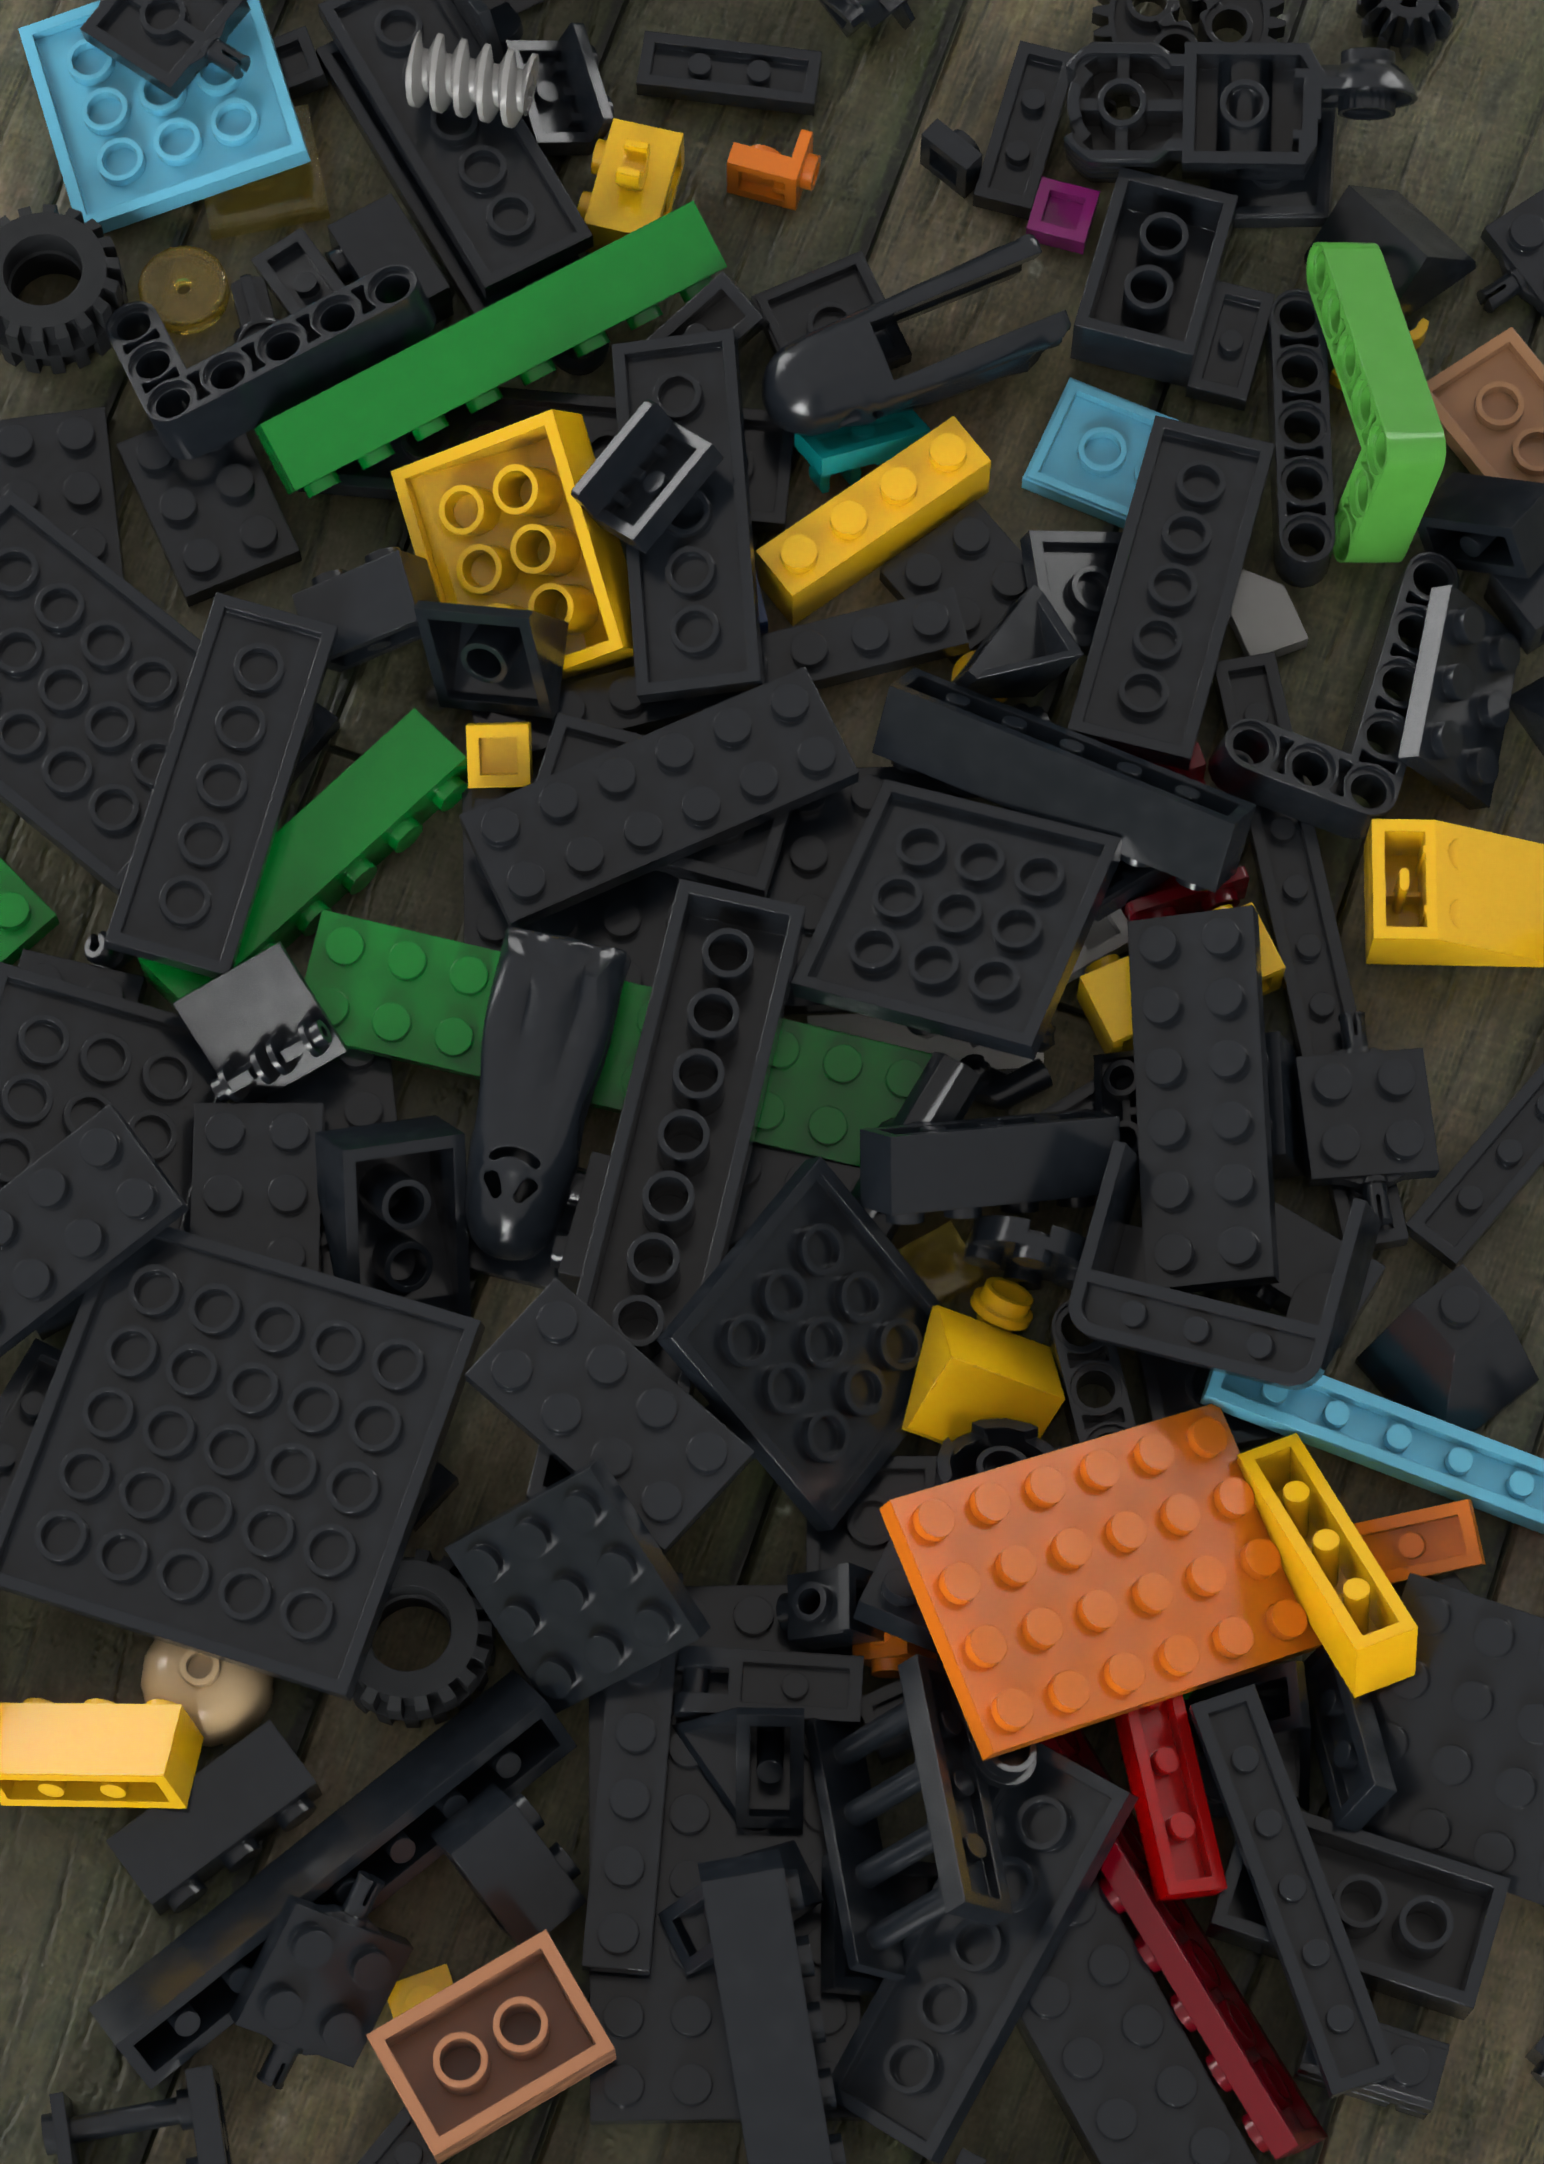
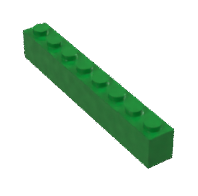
(490, 349)

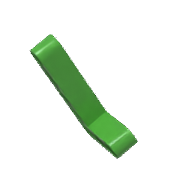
(1385, 398)

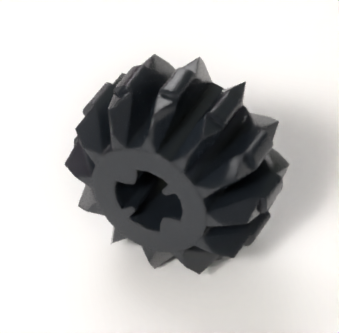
(1407, 23)

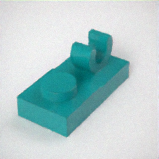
(858, 446)

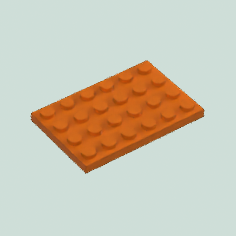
(1097, 1579)

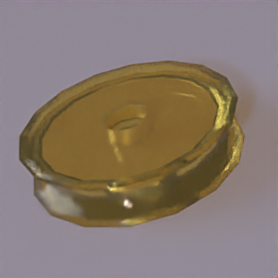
(190, 268)

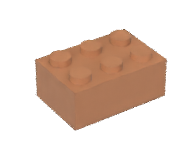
(492, 2046)

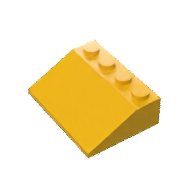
(511, 536)

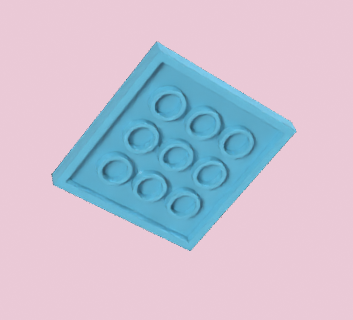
(140, 151)

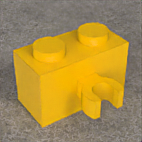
(634, 180)

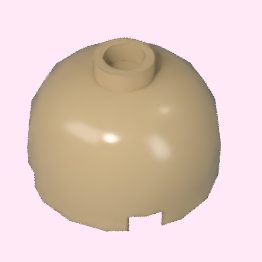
(216, 1694)

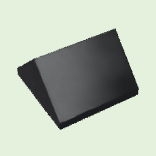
(1414, 249)
(493, 657)

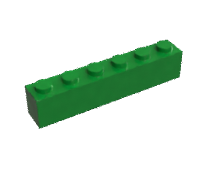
(341, 840)

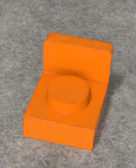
(771, 177)

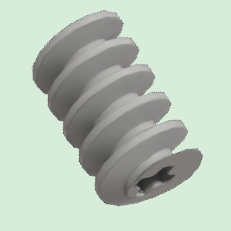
(470, 81)

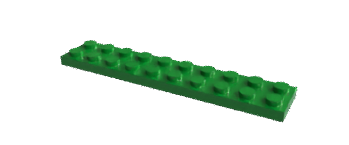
(428, 1004)

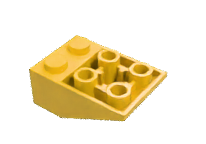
(1451, 896)

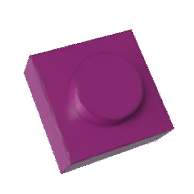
(1063, 215)

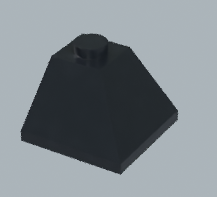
(1451, 1355)

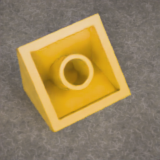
(978, 1374)

